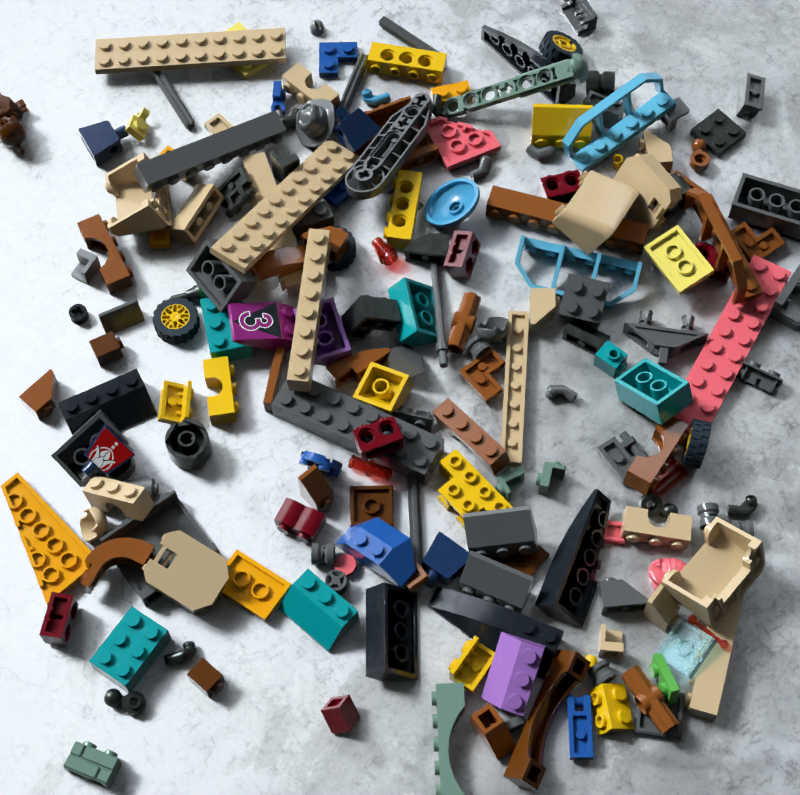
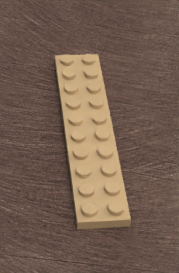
(190, 51)
(284, 206)

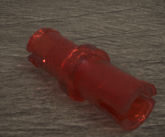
(370, 468)

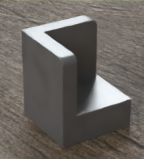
(670, 119)
(87, 266)

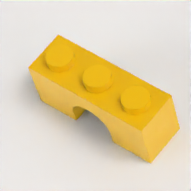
(222, 406)

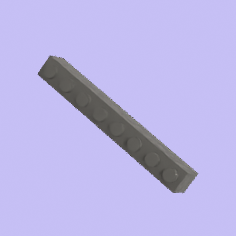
(209, 151)

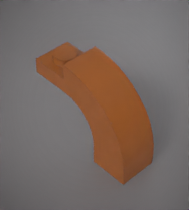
(112, 553)

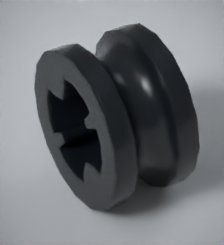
(78, 308)

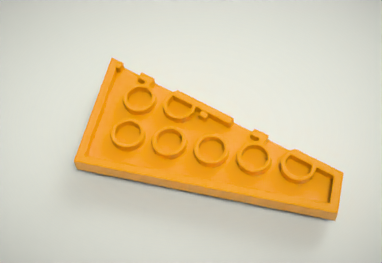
(50, 544)

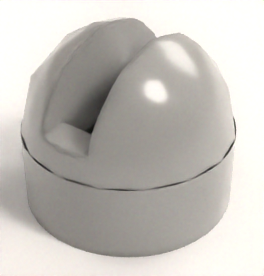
(313, 29)

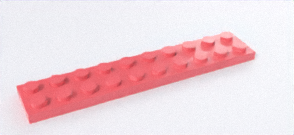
(731, 343)

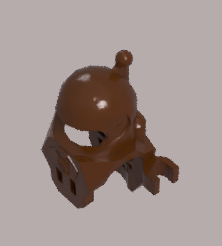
(11, 126)

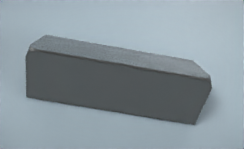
(121, 317)

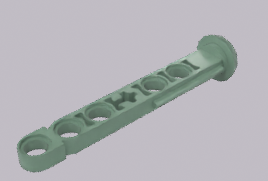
(565, 71)

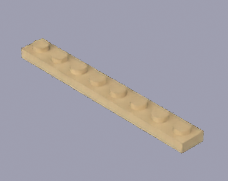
(515, 386)

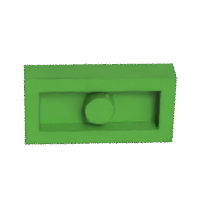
(664, 678)

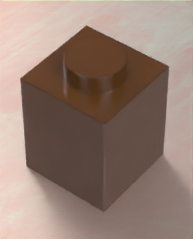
(107, 348)
(206, 678)

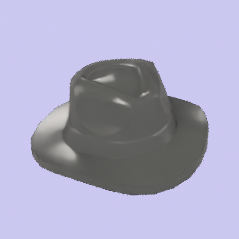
(315, 122)

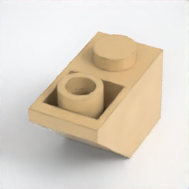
(658, 148)

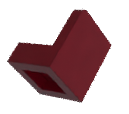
(340, 714)

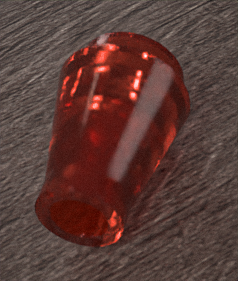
(386, 254)

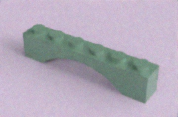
(450, 707)

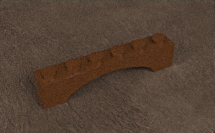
(526, 762)

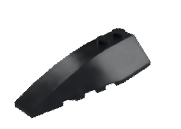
(525, 59)
(572, 573)
(489, 619)

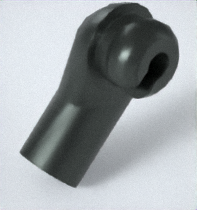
(437, 109)
(290, 121)
(745, 508)
(179, 656)

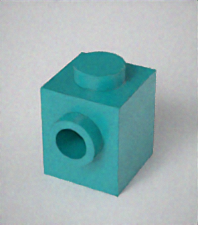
(611, 359)

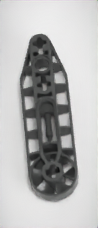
(390, 149)

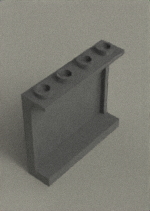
(164, 517)

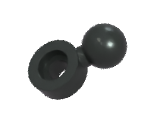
(657, 506)
(114, 697)

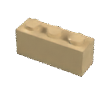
(196, 213)

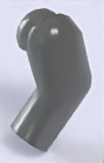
(541, 154)
(484, 168)
(553, 390)

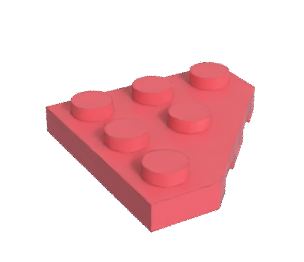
(460, 142)

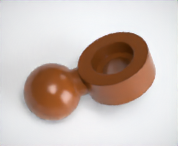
(699, 158)

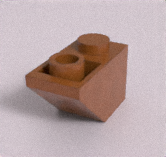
(493, 731)

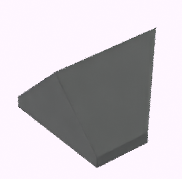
(405, 360)

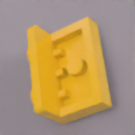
(175, 402)
(471, 665)
(611, 708)

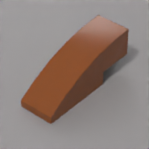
(280, 262)
(354, 365)

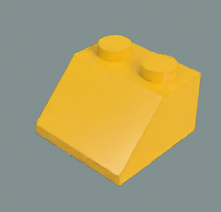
(383, 388)

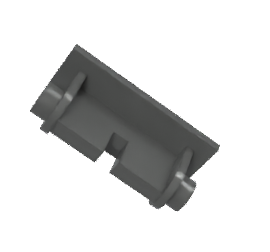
(768, 379)
(420, 419)

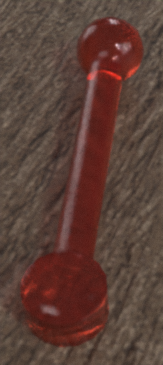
(692, 619)

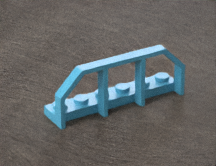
(622, 131)
(571, 254)

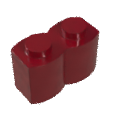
(300, 520)

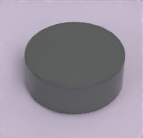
(515, 723)

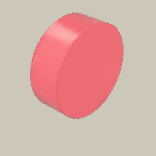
(346, 564)

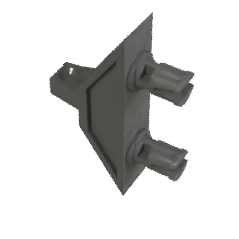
(664, 341)

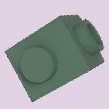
(550, 469)
(508, 479)

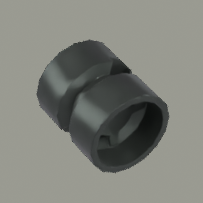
(600, 83)

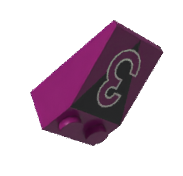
(262, 324)

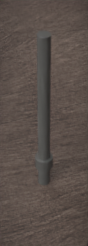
(441, 345)

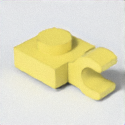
(136, 124)

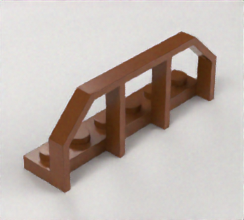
(729, 253)

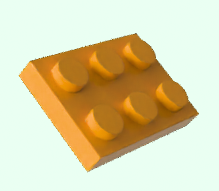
(254, 586)

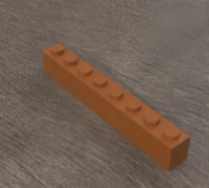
(540, 212)

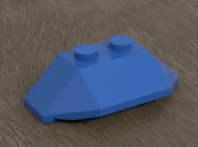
(381, 549)

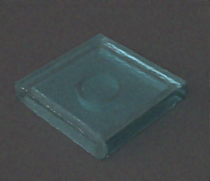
(686, 648)

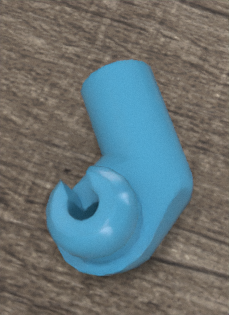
(375, 100)

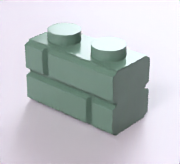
(93, 764)

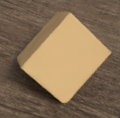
(610, 643)

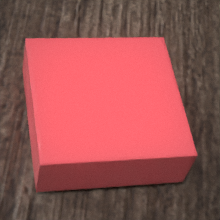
(612, 533)

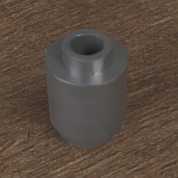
(148, 483)

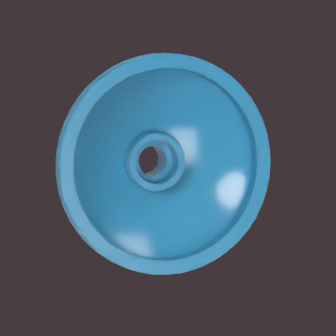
(452, 202)

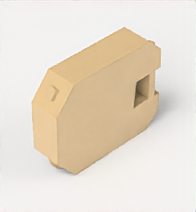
(653, 183)
(193, 576)

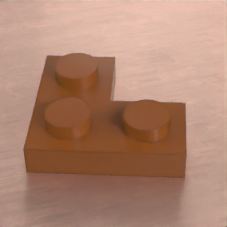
(753, 245)
(479, 372)

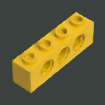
(407, 62)
(412, 184)

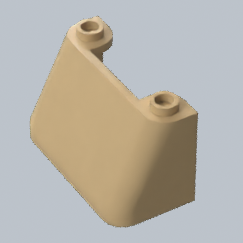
(135, 209)
(594, 210)
(717, 572)

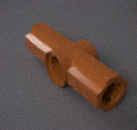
(463, 322)
(649, 700)

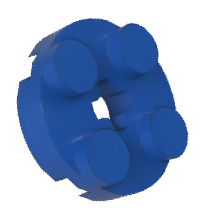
(310, 458)

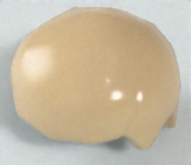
(93, 524)

